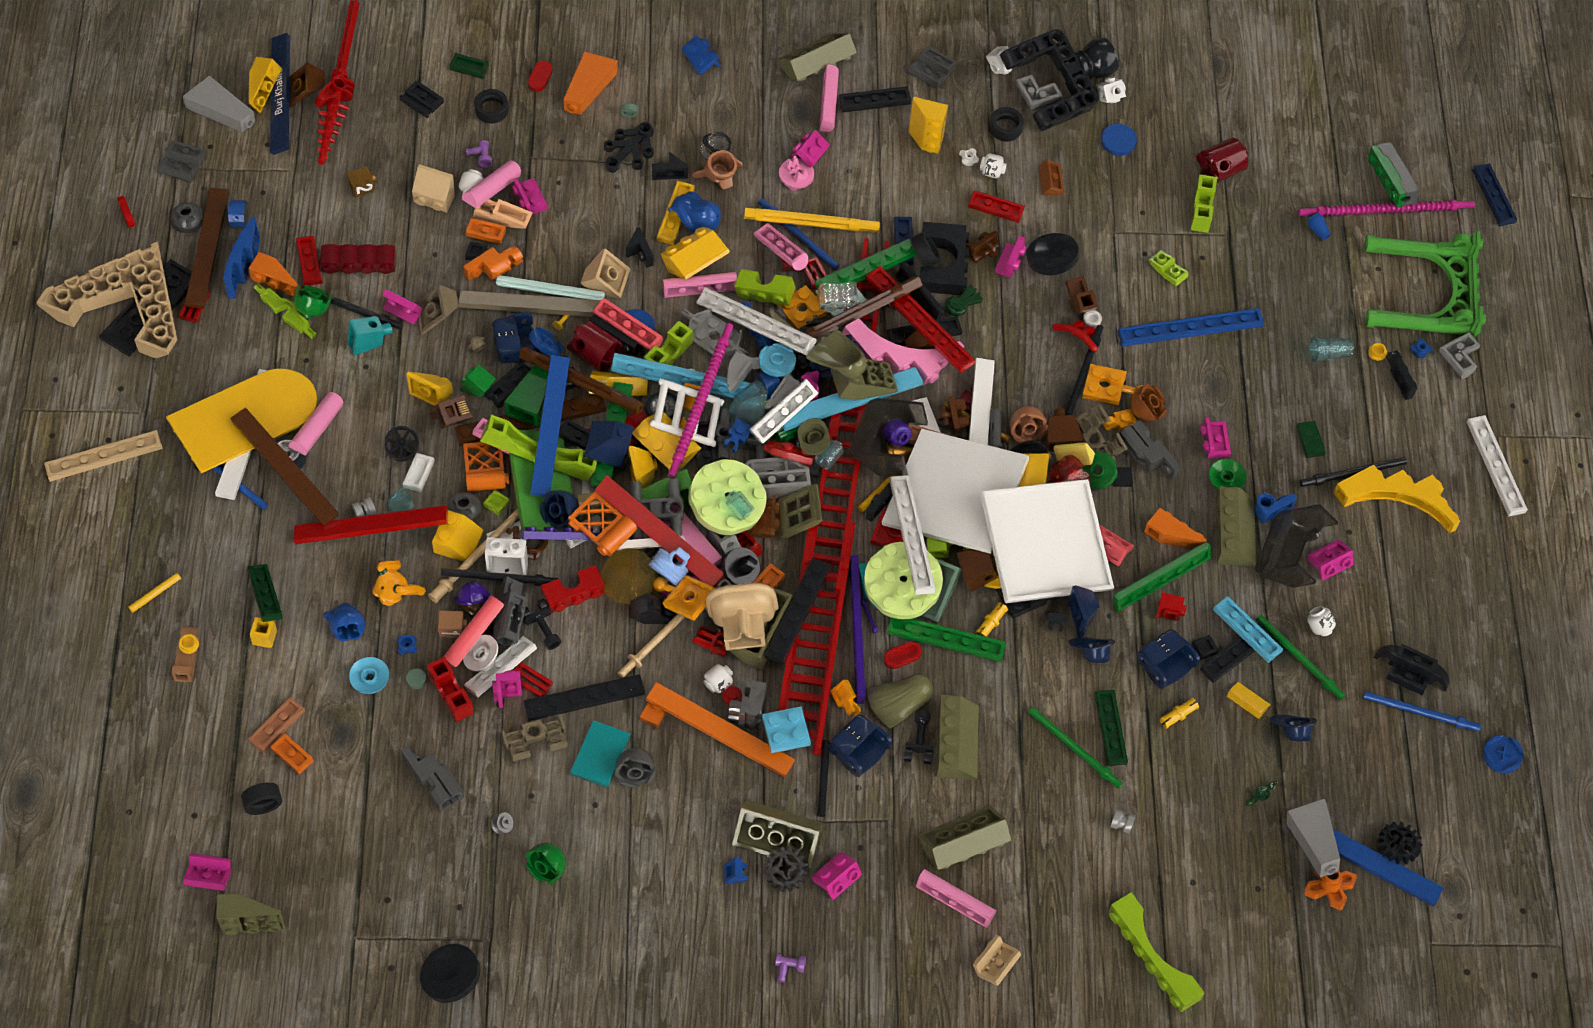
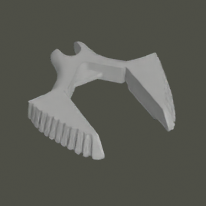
(739, 368)

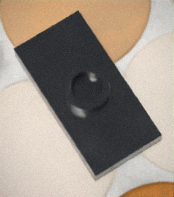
(879, 502)

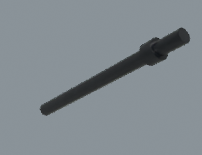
(383, 318)
(1083, 372)
(1319, 479)
(537, 580)

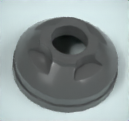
(187, 223)
(471, 511)

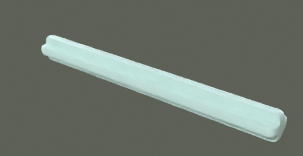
(549, 288)

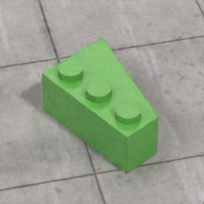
(660, 488)

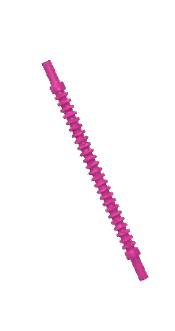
(1452, 205)
(699, 403)

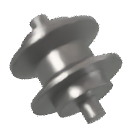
(502, 823)

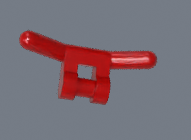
(1079, 330)

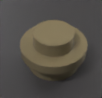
(477, 344)

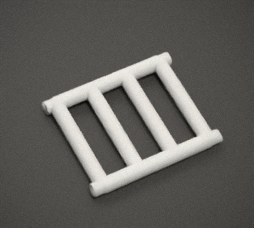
(674, 428)

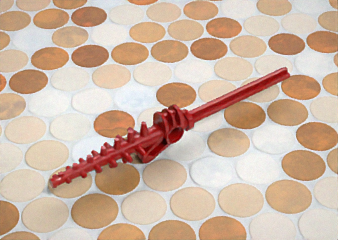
(338, 89)

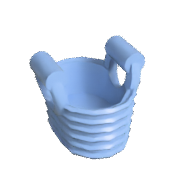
(663, 564)

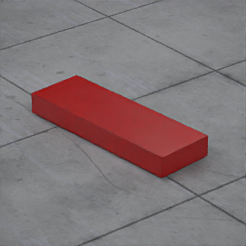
(996, 206)
(309, 260)

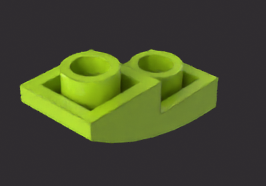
(1166, 267)

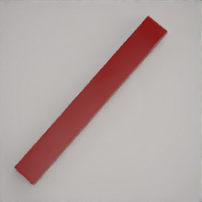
(923, 322)
(371, 524)
(658, 530)

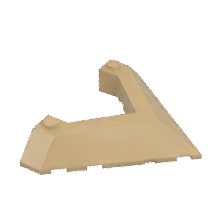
(136, 276)

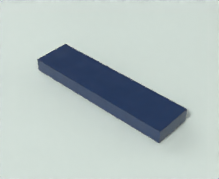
(1494, 194)

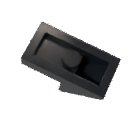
(673, 170)
(639, 246)

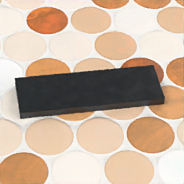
(128, 323)

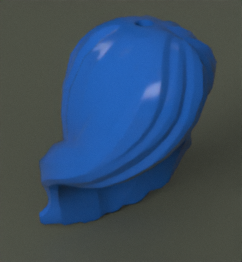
(696, 212)

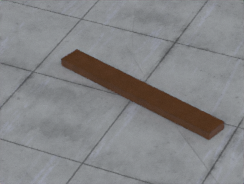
(207, 248)
(284, 466)

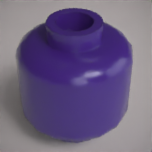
(897, 432)

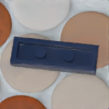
(902, 232)

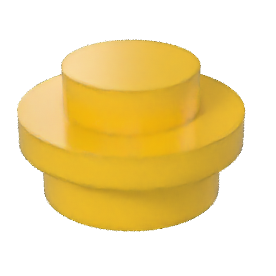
(1377, 351)
(188, 644)

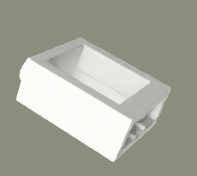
(514, 560)

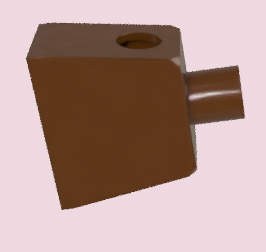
(1062, 430)
(977, 568)

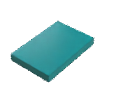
(599, 753)

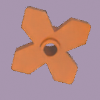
(1331, 886)

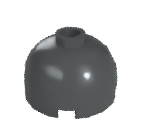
(634, 767)

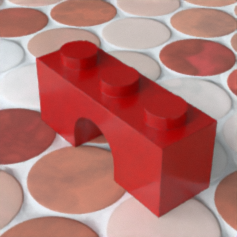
(560, 597)
(449, 690)

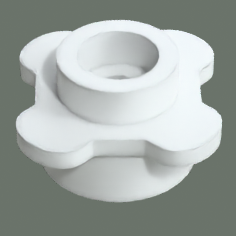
(969, 161)

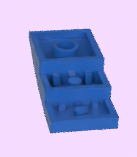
(241, 257)

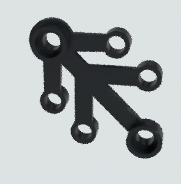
(630, 145)

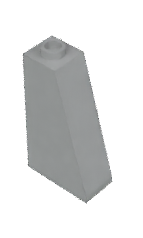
(219, 104)
(1315, 835)

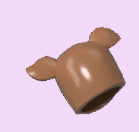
(719, 168)

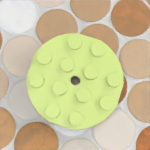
(709, 494)
(891, 586)

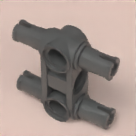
(723, 428)
(661, 506)

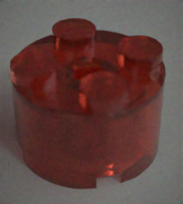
(1068, 469)

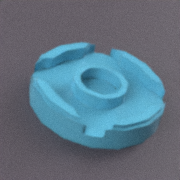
(777, 360)

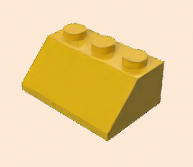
(928, 124)
(694, 253)
(662, 443)

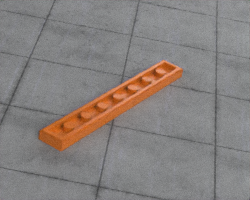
(719, 729)

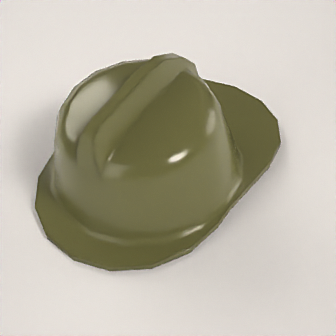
(813, 436)

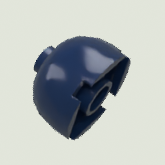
(559, 505)

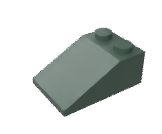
(951, 576)

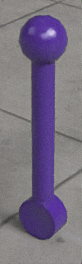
(874, 627)

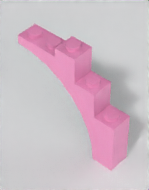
(927, 361)

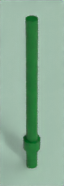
(1327, 683)
(1104, 772)

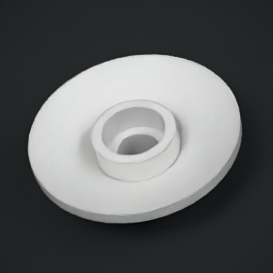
(481, 654)

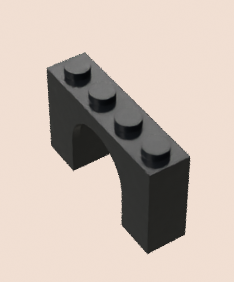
(953, 239)

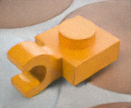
(1120, 420)
(844, 695)

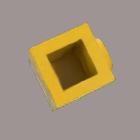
(263, 633)

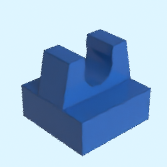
(733, 871)

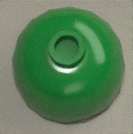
(311, 301)
(546, 862)

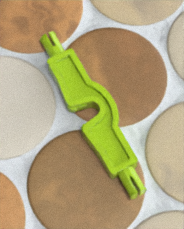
(279, 304)

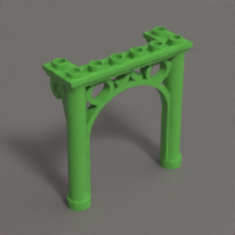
(1462, 250)

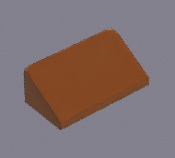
(1051, 178)

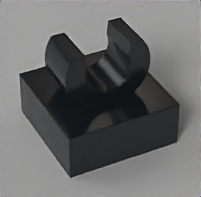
(1058, 618)

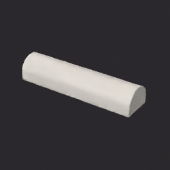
(783, 411)

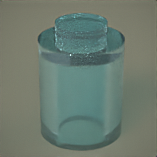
(828, 457)
(739, 505)

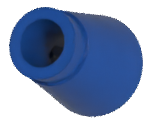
(1319, 226)

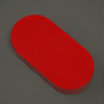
(540, 76)
(126, 211)
(902, 655)

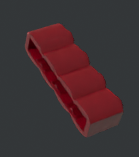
(360, 258)

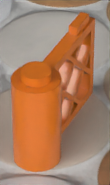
(484, 477)
(613, 535)

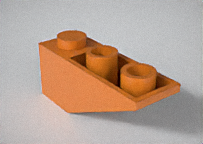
(269, 271)
(1171, 531)

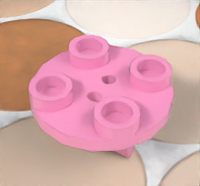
(796, 174)

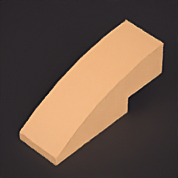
(503, 214)

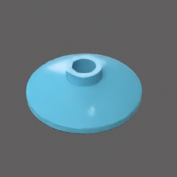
(367, 668)

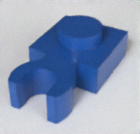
(738, 433)

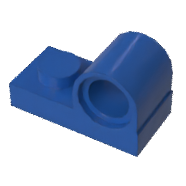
(1274, 507)

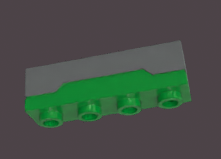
(1393, 174)

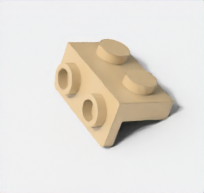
(996, 961)

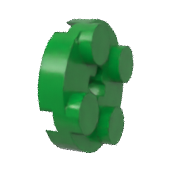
(1108, 474)

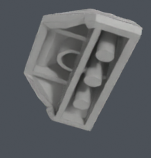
(780, 475)

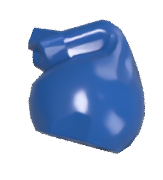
(345, 622)

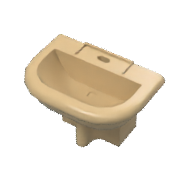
(742, 613)

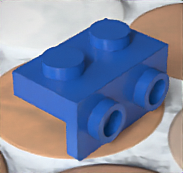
(700, 55)

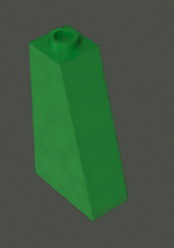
(528, 397)

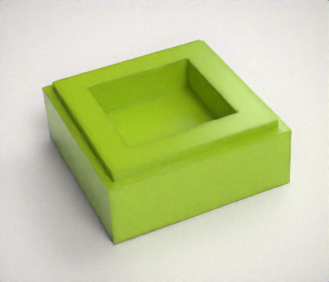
(496, 502)

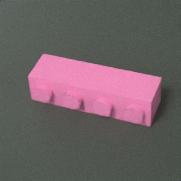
(697, 539)

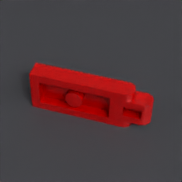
(789, 451)

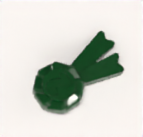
(957, 305)

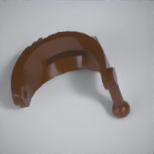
(533, 553)

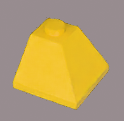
(429, 387)
(641, 466)

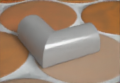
(1036, 96)
(1457, 353)

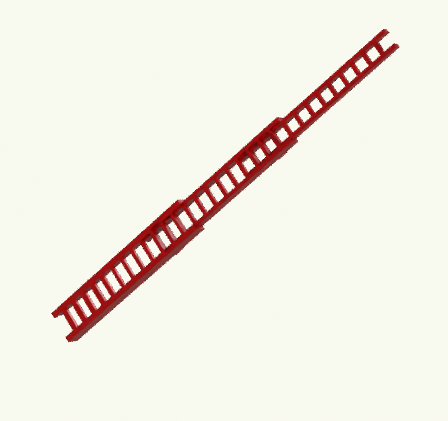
(841, 578)

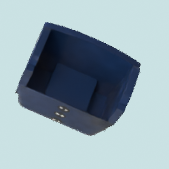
(512, 335)
(1167, 658)
(860, 745)

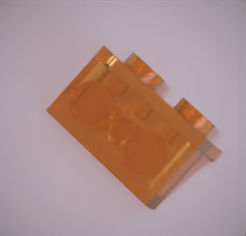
(767, 523)

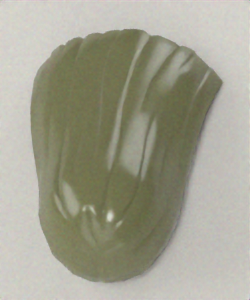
(839, 354)
(899, 699)

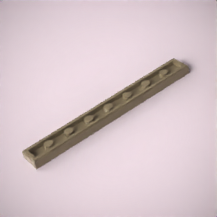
(527, 303)

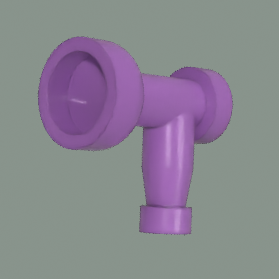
(484, 160)
(784, 962)

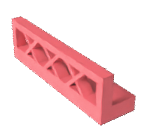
(1115, 546)

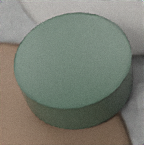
(629, 110)
(416, 678)

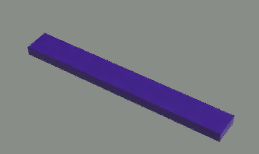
(857, 629)

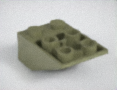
(874, 382)
(243, 914)

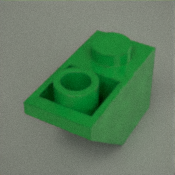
(477, 381)

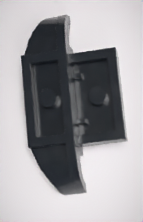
(1412, 668)

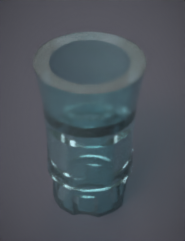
(1330, 348)

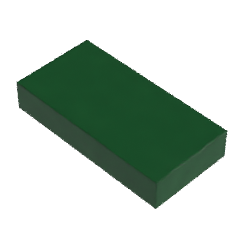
(469, 65)
(1310, 439)

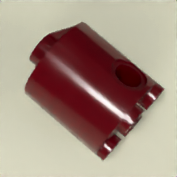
(1223, 159)
(594, 346)

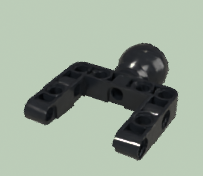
(1095, 60)

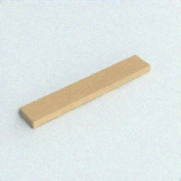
(103, 455)

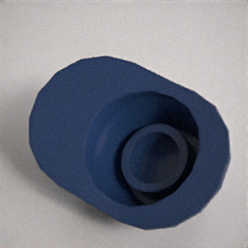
(1093, 649)
(1295, 727)

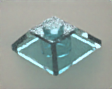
(749, 403)

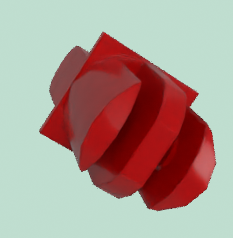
(710, 640)

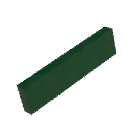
(264, 593)
(1111, 728)

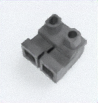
(750, 709)

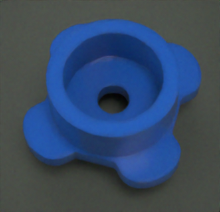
(1418, 352)
(407, 639)

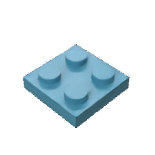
(786, 729)

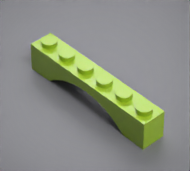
(505, 436)
(1180, 987)

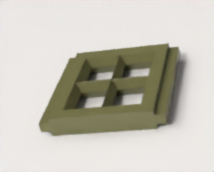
(785, 529)

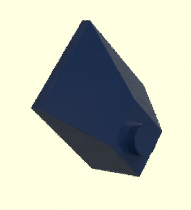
(608, 442)
(1082, 608)

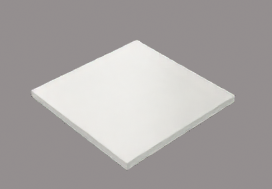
(947, 487)
(1046, 540)

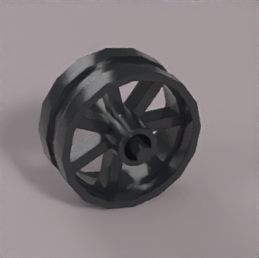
(401, 443)

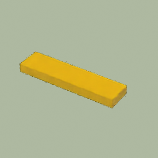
(671, 222)

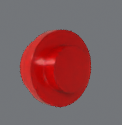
(731, 693)

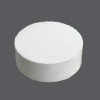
(1092, 319)

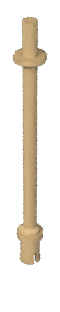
(446, 585)
(634, 660)

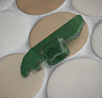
(1262, 793)

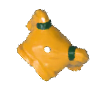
(394, 584)

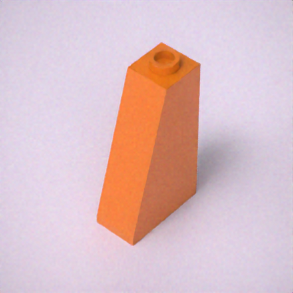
(588, 81)

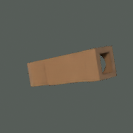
(184, 662)

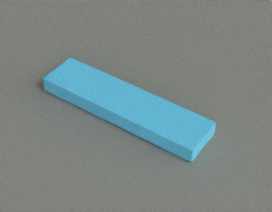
(1248, 629)

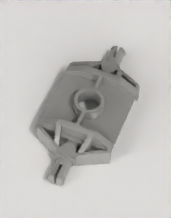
(706, 324)

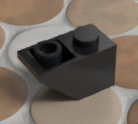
(650, 610)

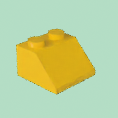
(457, 538)

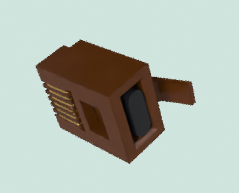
(452, 412)

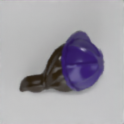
(471, 599)

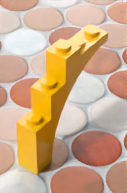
(1399, 487)

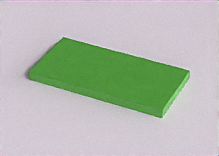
(528, 504)

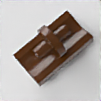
(984, 247)
(957, 422)

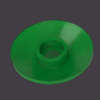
(1227, 469)

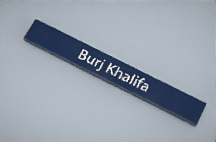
(280, 96)

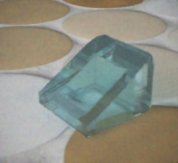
(400, 501)

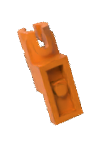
(493, 263)

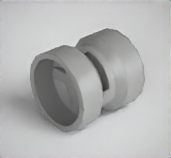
(367, 505)
(1123, 821)

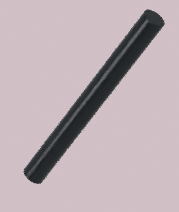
(823, 779)

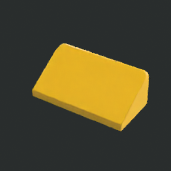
(1248, 700)

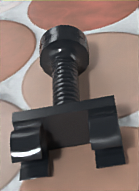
(552, 640)
(922, 719)

